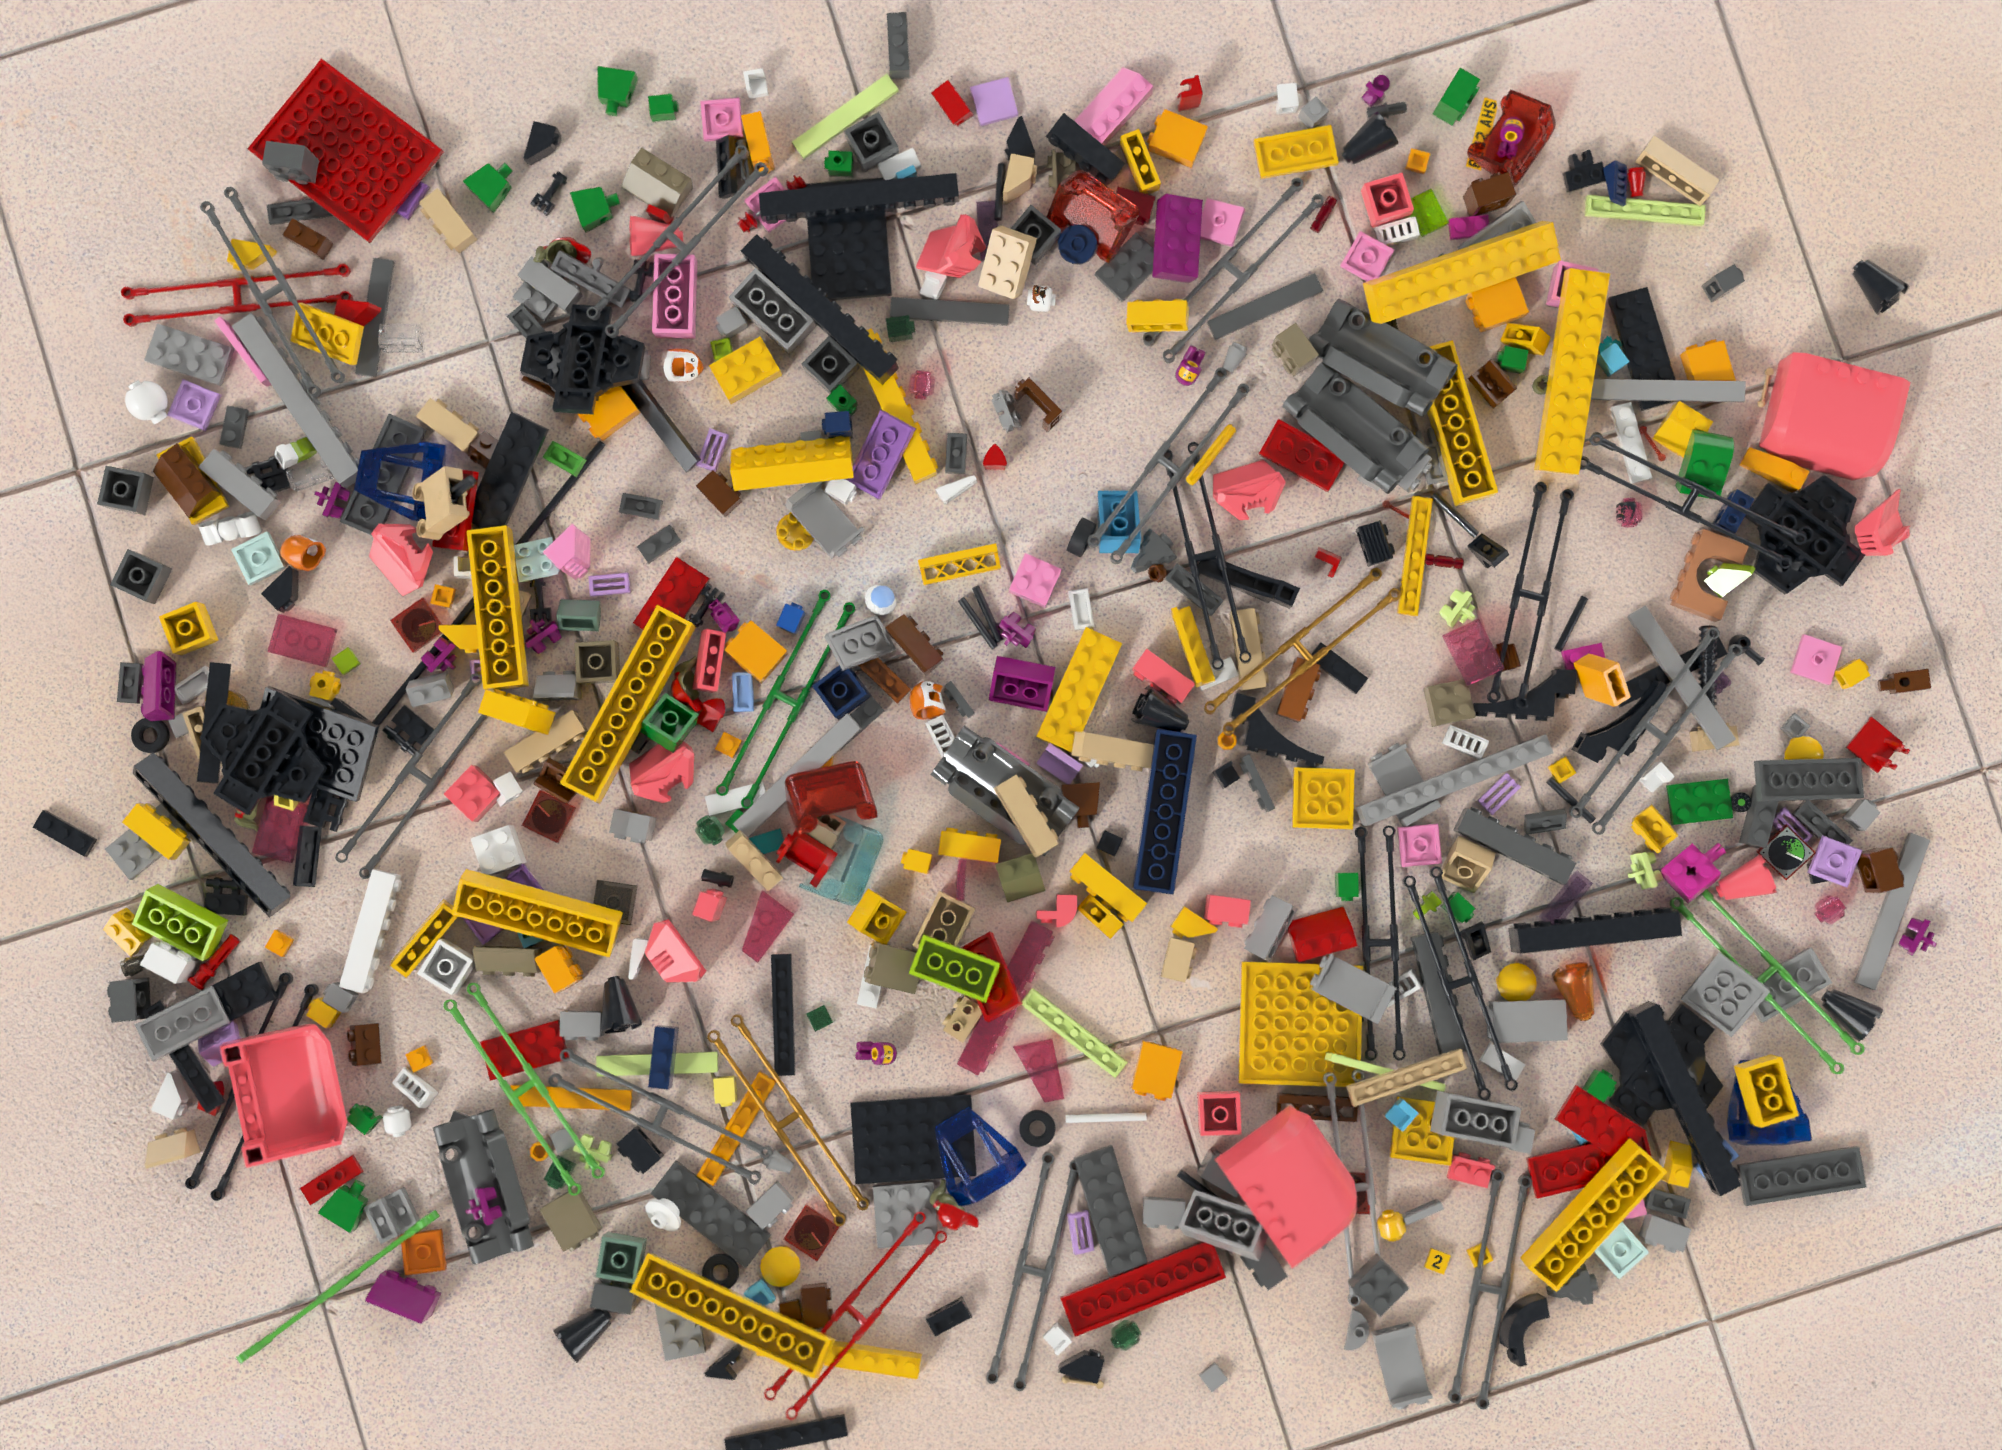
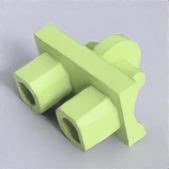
(1462, 602)
(1643, 871)
(602, 1153)

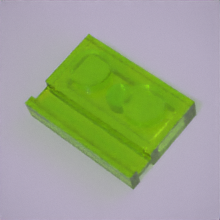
(1428, 212)

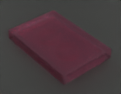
(302, 640)
(961, 879)

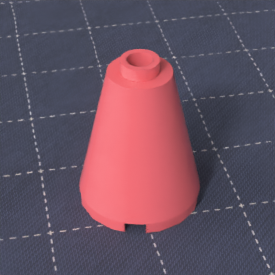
(645, 232)
(1747, 881)

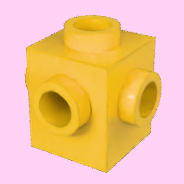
(324, 685)

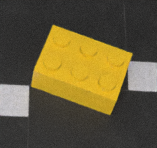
(745, 370)
(517, 712)
(1766, 1090)

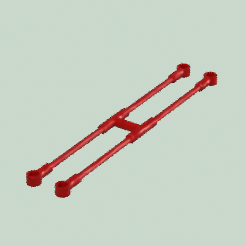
(238, 307)
(866, 1323)

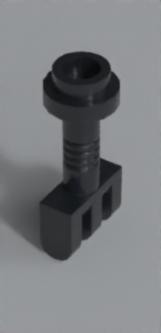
(545, 200)
(642, 273)
(540, 610)
(696, 619)

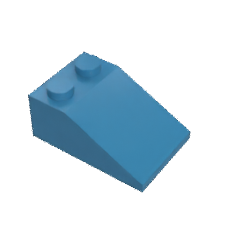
(1122, 524)

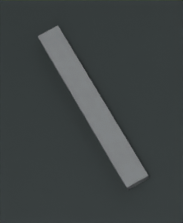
(1668, 390)
(1687, 686)
(813, 759)
(1891, 913)

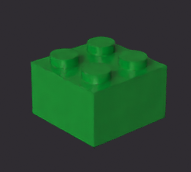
(1457, 97)
(669, 723)

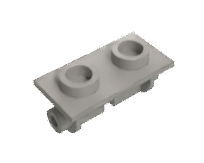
(1004, 402)

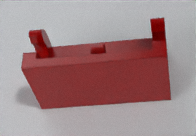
(1191, 98)
(952, 103)

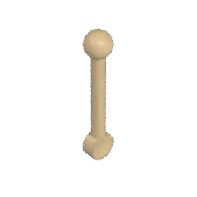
(1768, 372)
(1065, 1379)

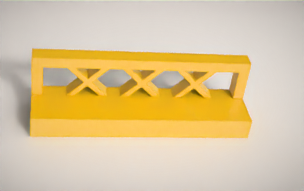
(952, 558)
(1192, 646)

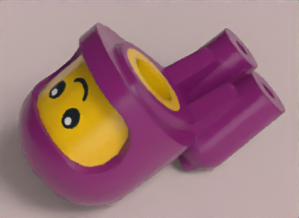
(1510, 134)
(1189, 367)
(879, 1052)

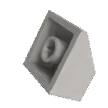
(557, 687)

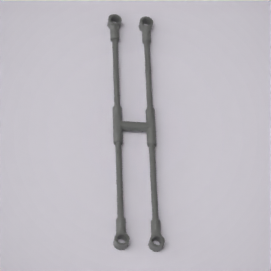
(669, 234)
(1241, 277)
(263, 297)
(1159, 458)
(1645, 724)
(411, 769)
(655, 1126)
(1022, 1268)
(1478, 1286)

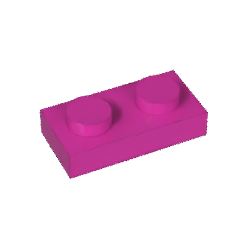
(1466, 226)
(1572, 655)

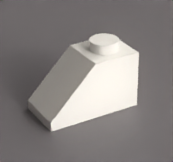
(171, 1097)

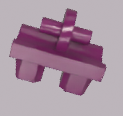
(1376, 90)
(337, 492)
(724, 616)
(1014, 633)
(535, 641)
(445, 648)
(1920, 928)
(483, 1196)

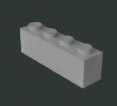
(239, 484)

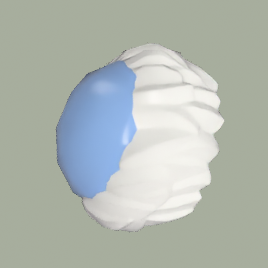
(880, 599)

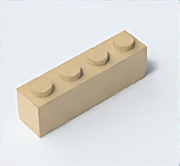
(1677, 171)
(1248, 622)
(540, 746)
(1112, 750)
(1026, 815)

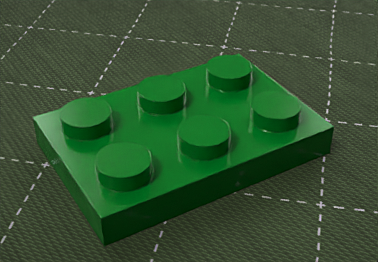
(1699, 801)

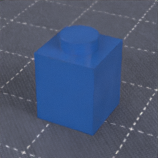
(791, 618)

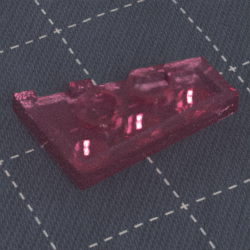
(766, 925)
(1042, 1067)

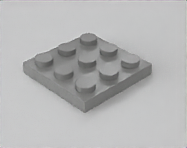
(1725, 994)
(895, 1210)

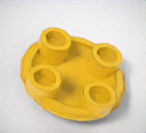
(793, 534)
(1803, 748)
(1516, 982)
(780, 1266)

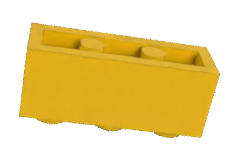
(1140, 162)
(1157, 315)
(157, 830)
(969, 845)

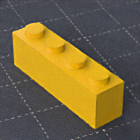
(1109, 888)
(424, 939)

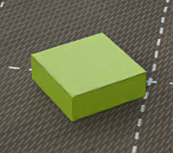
(721, 348)
(346, 661)

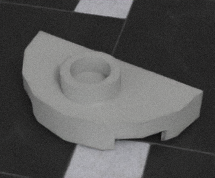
(1357, 1331)

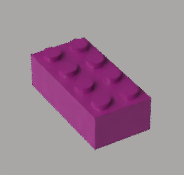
(1177, 238)

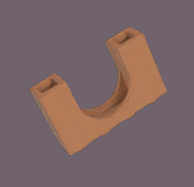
(1688, 593)

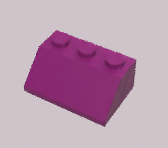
(1021, 683)
(158, 687)
(403, 1296)

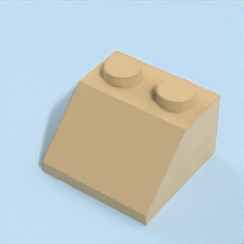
(1019, 177)
(1467, 864)
(171, 1148)

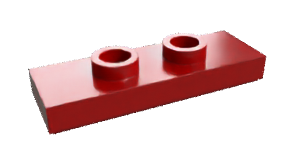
(331, 1179)

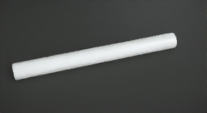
(1114, 1117)

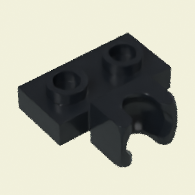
(1583, 172)

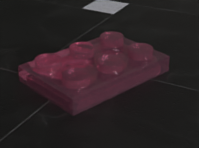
(1473, 652)
(279, 831)

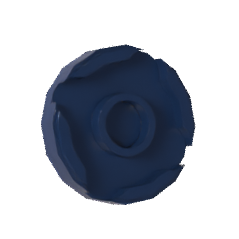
(1077, 244)

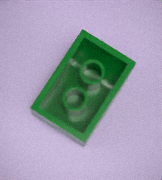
(1706, 461)

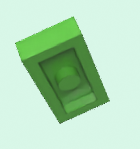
(564, 458)

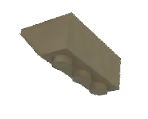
(656, 182)
(506, 960)

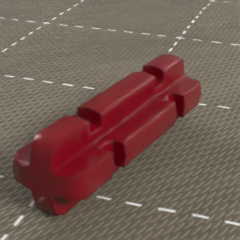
(1323, 214)
(1444, 561)

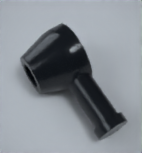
(1746, 649)

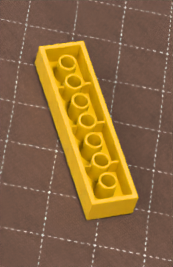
(1460, 437)
(497, 608)
(537, 913)
(1593, 1215)

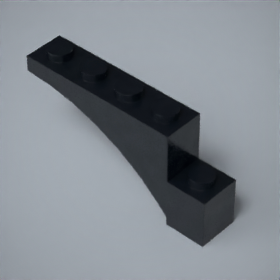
(1252, 583)
(1540, 699)
(1615, 734)
(1264, 737)

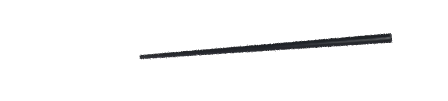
(470, 606)

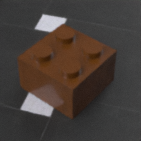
(1489, 194)
(1880, 870)

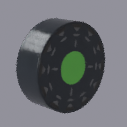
(1740, 802)

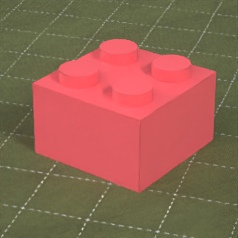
(1387, 200)
(473, 793)
(1227, 909)
(1219, 1113)

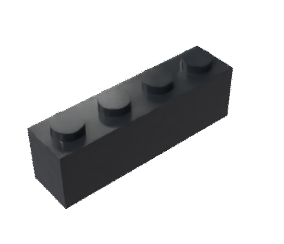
(1084, 149)

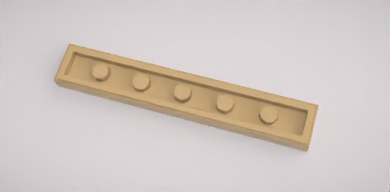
(1406, 1077)

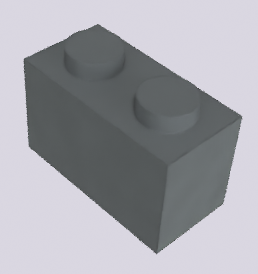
(1723, 283)
(613, 1296)

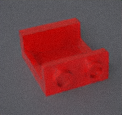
(807, 854)

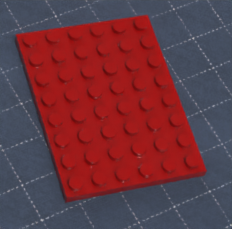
(363, 149)

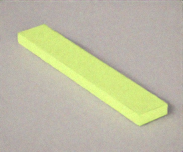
(845, 116)
(1646, 210)
(1074, 1032)
(640, 1063)
(1374, 1068)

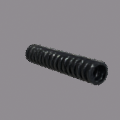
(1708, 664)

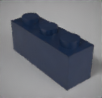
(663, 1057)

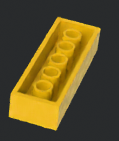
(791, 463)
(1079, 689)

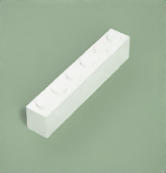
(370, 931)

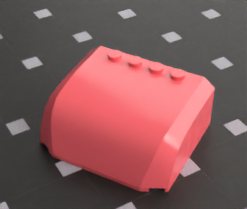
(1833, 416)
(285, 1093)
(1292, 1183)

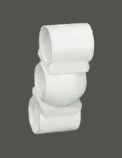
(230, 528)

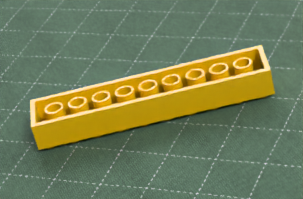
(1461, 272)
(1572, 371)
(628, 704)
(732, 1315)

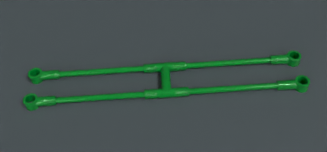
(775, 693)

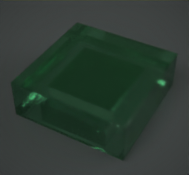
(819, 1018)

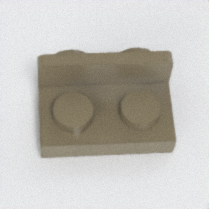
(1061, 168)

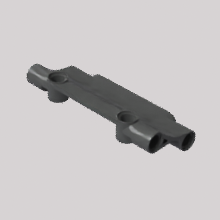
(1382, 358)
(1355, 428)
(979, 764)
(484, 1162)

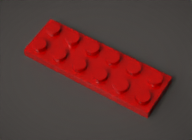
(1569, 1168)

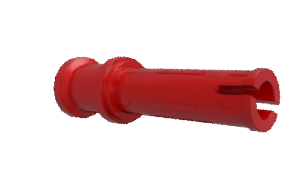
(209, 968)

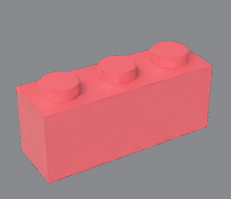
(709, 660)
(1162, 677)
(710, 905)

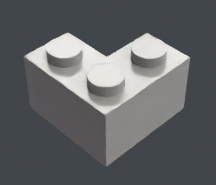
(632, 825)

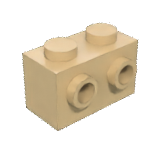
(1700, 740)
(1178, 960)
(963, 1018)

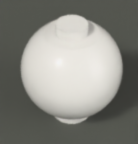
(146, 401)

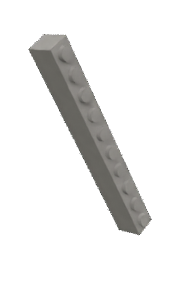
(294, 394)
(1454, 780)

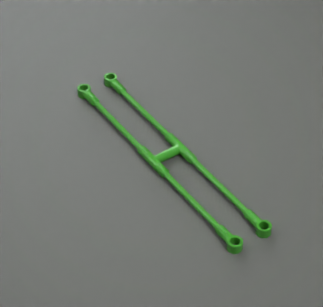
(1774, 967)
(513, 1095)
(417, 1227)

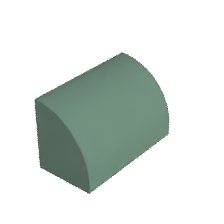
(579, 615)

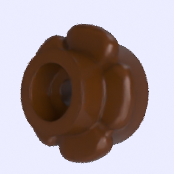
(1157, 572)

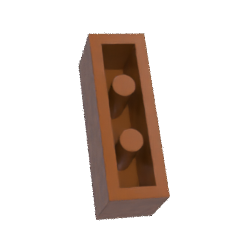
(1298, 692)

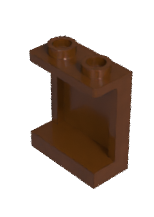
(1053, 412)

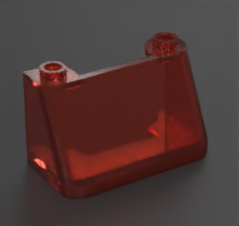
(1539, 127)
(1090, 203)
(828, 792)

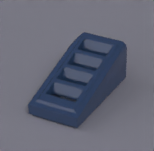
(1616, 182)

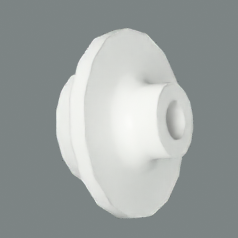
(663, 1214)

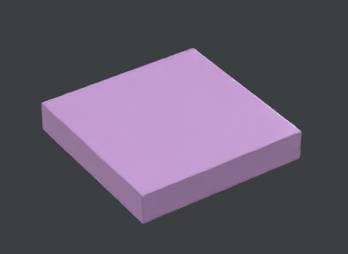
(994, 101)
(194, 405)
(1834, 861)

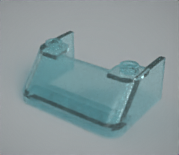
(859, 866)

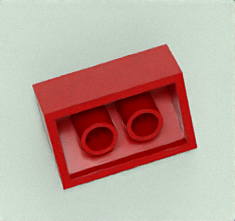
(1321, 934)

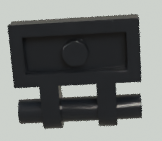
(275, 480)
(411, 724)
(319, 808)
(225, 903)

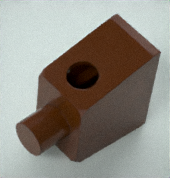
(1911, 681)
(1084, 796)

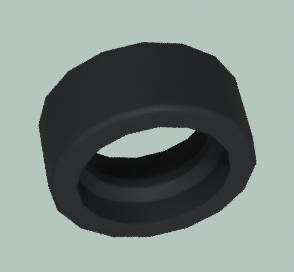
(1079, 538)

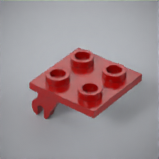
(1876, 745)

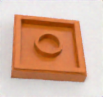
(424, 1252)

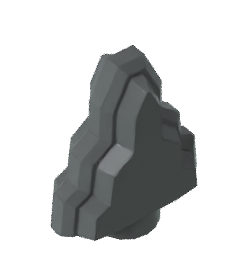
(1153, 551)
(1577, 1287)

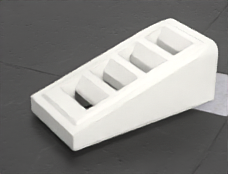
(1395, 225)
(954, 489)
(933, 722)
(1482, 747)
(637, 957)
(1418, 984)
(430, 1092)

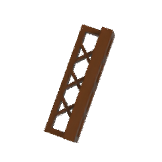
(1321, 1100)

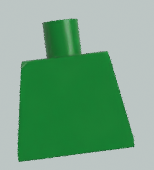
(615, 88)
(490, 184)
(593, 207)
(346, 1206)

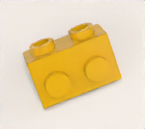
(1653, 829)
(124, 933)

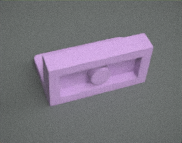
(1059, 764)
(210, 1044)

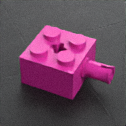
(1700, 864)

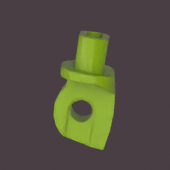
(1430, 902)

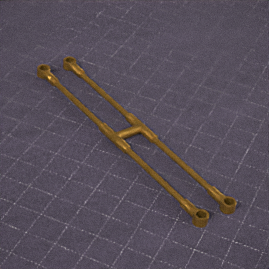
(1295, 641)
(778, 1126)

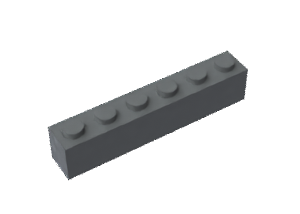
(1515, 846)
(1441, 1015)

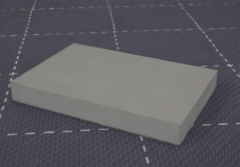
(859, 642)

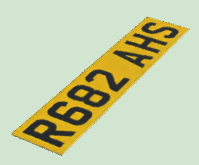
(1484, 125)

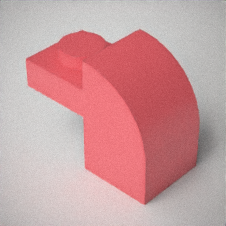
(1065, 911)

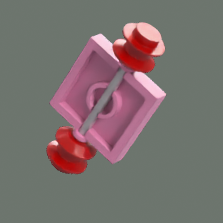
(754, 205)

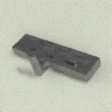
(589, 277)

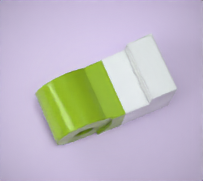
(294, 452)

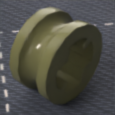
(1535, 384)

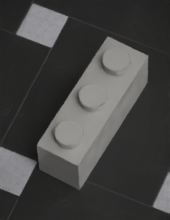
(550, 284)
(1270, 928)

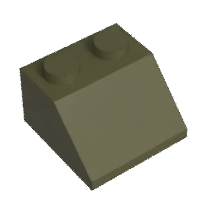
(1020, 877)

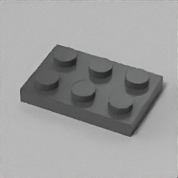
(1128, 268)

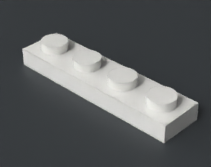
(1631, 441)

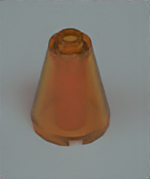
(1577, 988)

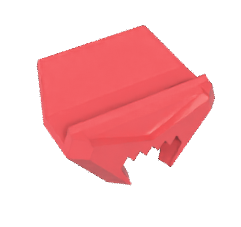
(952, 248)
(1248, 488)
(1882, 528)
(400, 557)
(660, 771)
(672, 955)

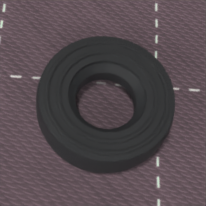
(156, 746)
(1037, 1141)
(728, 1262)

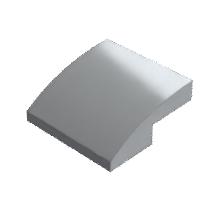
(392, 1215)

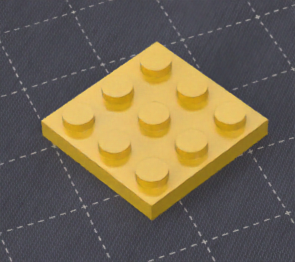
(1323, 798)
(1417, 1140)

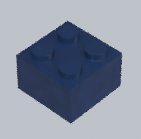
(841, 691)

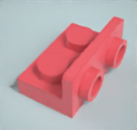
(1470, 1170)

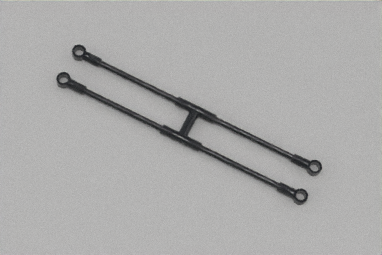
(1695, 490)
(1194, 558)
(1519, 592)
(1392, 942)
(1449, 986)
(200, 1165)

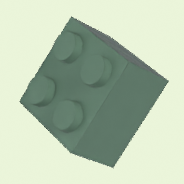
(620, 1257)

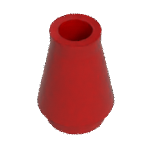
(1636, 181)

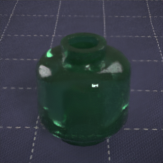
(709, 830)
(1125, 1335)

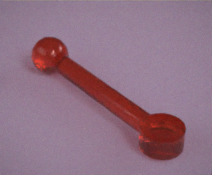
(1643, 430)
(1386, 504)

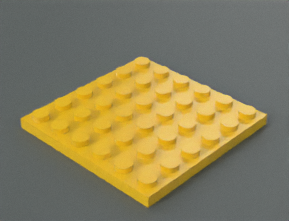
(1292, 1028)

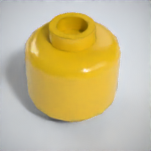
(1391, 1225)

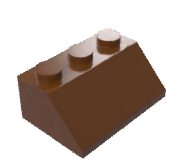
(185, 480)
(915, 644)

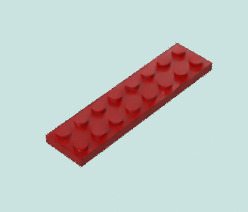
(1142, 1287)

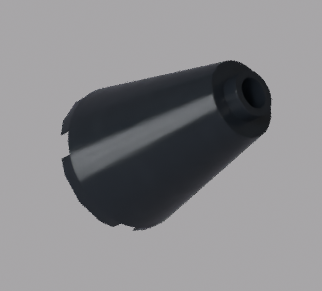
(1369, 140)
(1878, 285)
(1159, 712)
(618, 1007)
(1852, 1013)
(583, 1332)

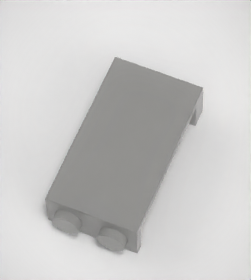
(823, 519)
(1395, 772)
(1352, 988)
(1528, 1020)
(1401, 1365)

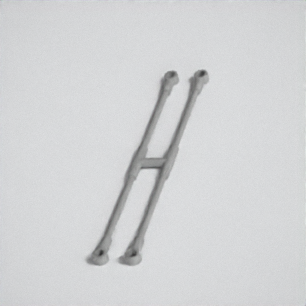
(1367, 1186)

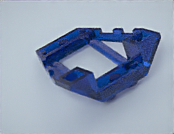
(369, 469)
(1776, 1134)
(975, 1190)

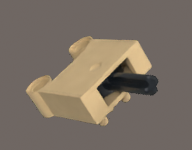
(443, 500)

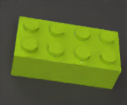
(180, 922)
(954, 968)

